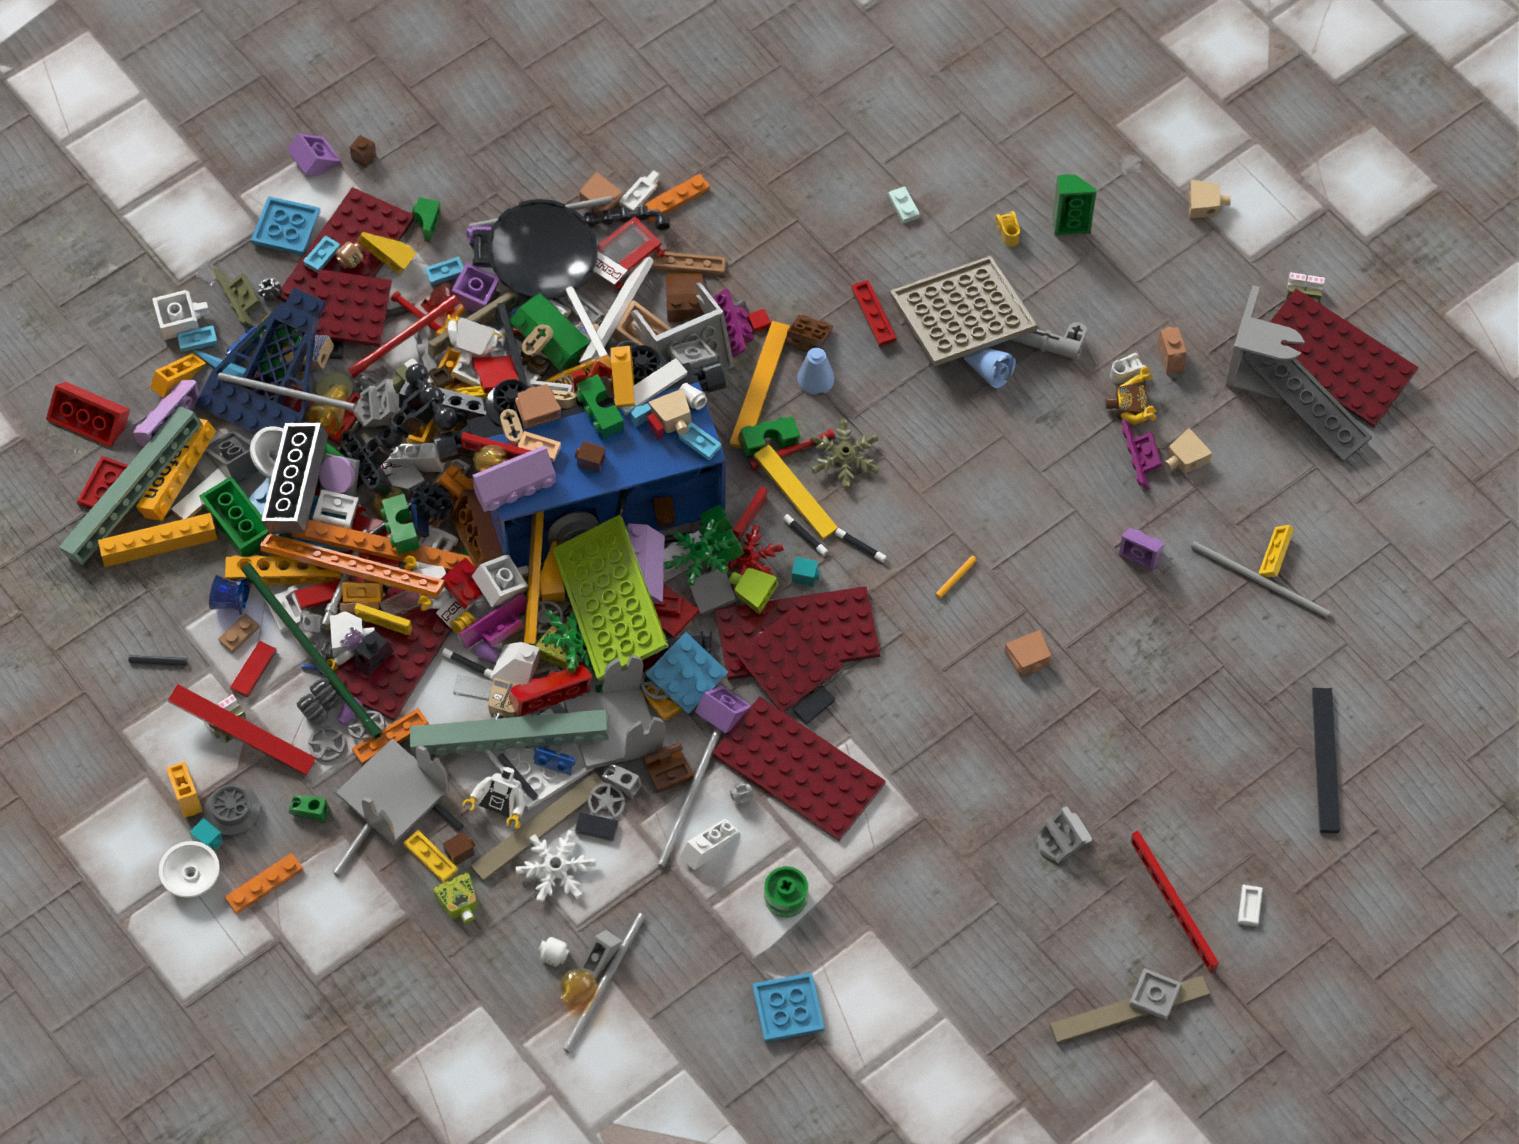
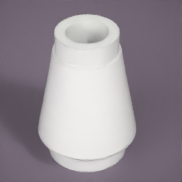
(694, 396)

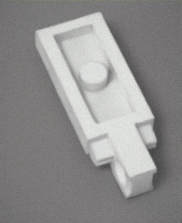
(640, 192)

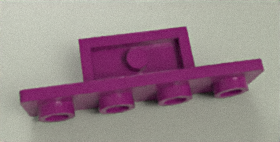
(736, 322)
(1144, 453)
(497, 624)

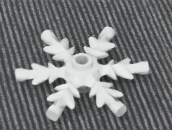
(555, 860)

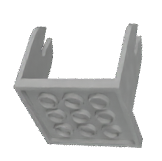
(709, 327)
(1262, 339)
(630, 724)
(395, 789)

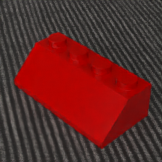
(87, 413)
(549, 690)

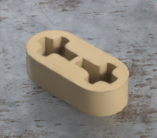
(540, 342)
(565, 399)
(516, 426)

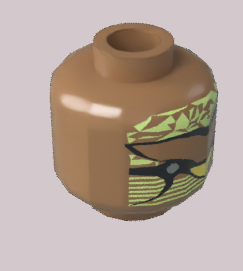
(349, 255)

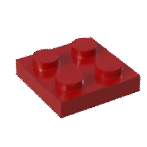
(461, 583)

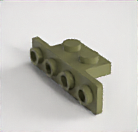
(241, 295)

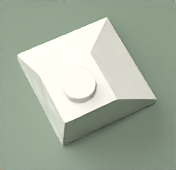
(517, 663)

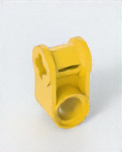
(1008, 228)

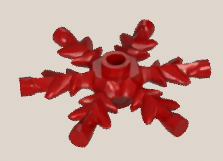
(750, 557)

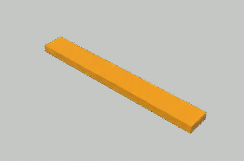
(761, 379)
(533, 578)

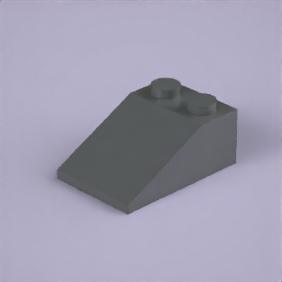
(232, 456)

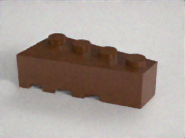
(475, 528)

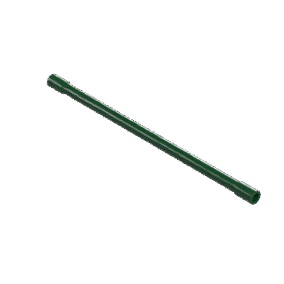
(369, 725)

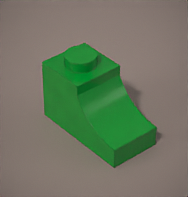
(427, 214)

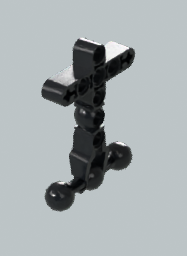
(404, 423)

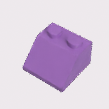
(313, 154)
(475, 287)
(1141, 548)
(721, 708)

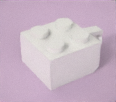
(178, 313)
(501, 580)

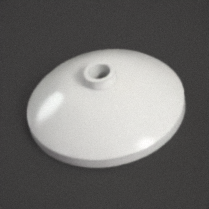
(266, 445)
(186, 859)

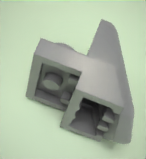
(377, 405)
(1062, 835)

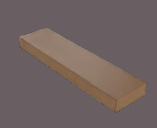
(690, 263)

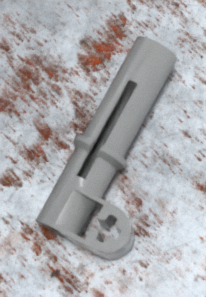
(1057, 344)

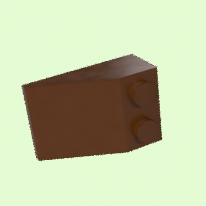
(682, 297)

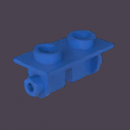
(238, 359)
(548, 759)

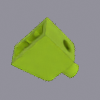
(754, 588)

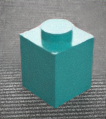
(805, 571)
(207, 834)

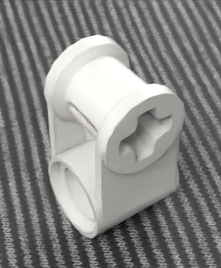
(1129, 366)

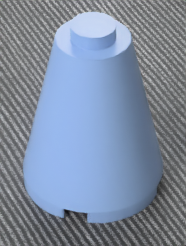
(992, 365)
(816, 373)

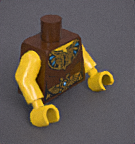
(1132, 400)

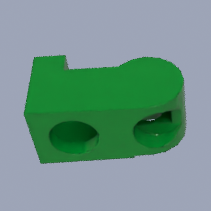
(309, 807)

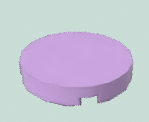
(336, 474)

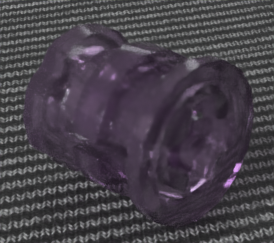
(352, 640)

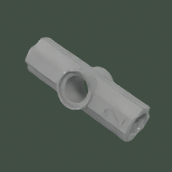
(422, 339)

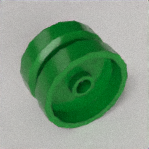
(786, 891)

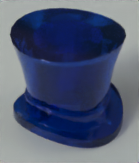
(229, 594)

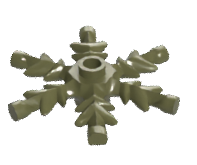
(844, 453)

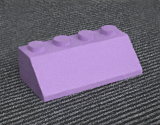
(183, 395)
(514, 479)
(650, 554)

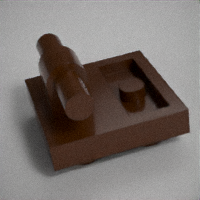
(808, 333)
(667, 767)

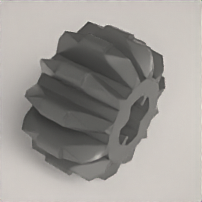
(325, 694)
(312, 709)

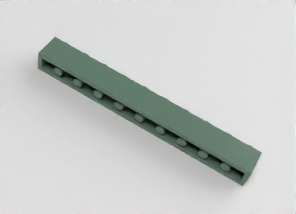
(130, 485)
(511, 732)

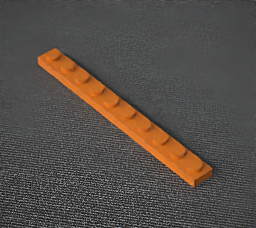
(375, 545)
(352, 565)

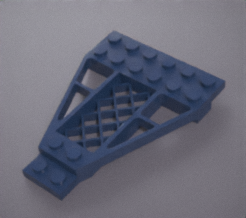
(245, 406)

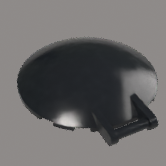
(538, 248)

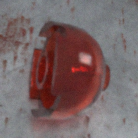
(437, 297)

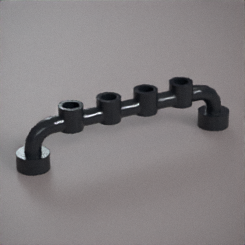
(662, 223)

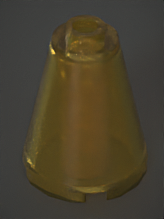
(329, 416)

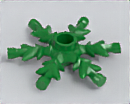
(700, 552)
(570, 642)

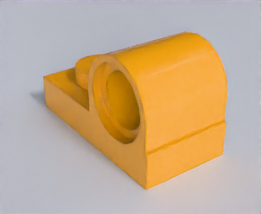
(362, 591)

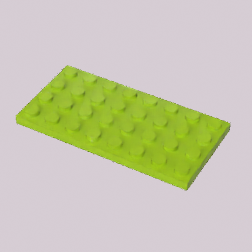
(609, 595)

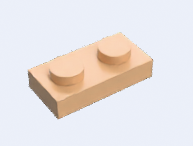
(532, 442)

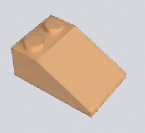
(625, 329)

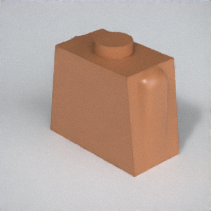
(597, 188)
(1172, 350)
(537, 406)
(1028, 653)

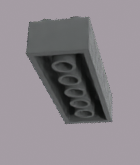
(294, 478)

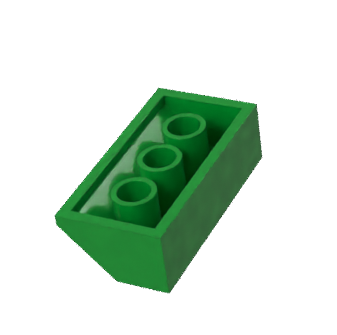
(1073, 205)
(567, 340)
(235, 516)

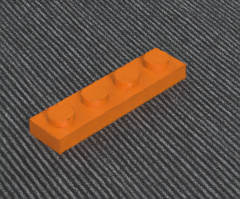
(678, 195)
(398, 731)
(264, 883)

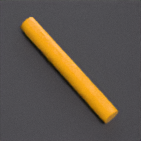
(460, 310)
(954, 579)

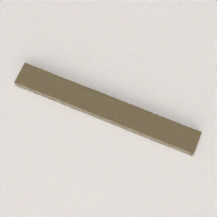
(539, 825)
(1120, 1013)

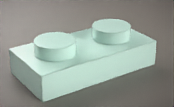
(903, 205)

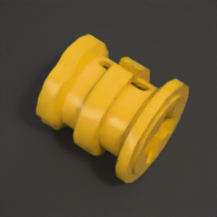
(462, 622)

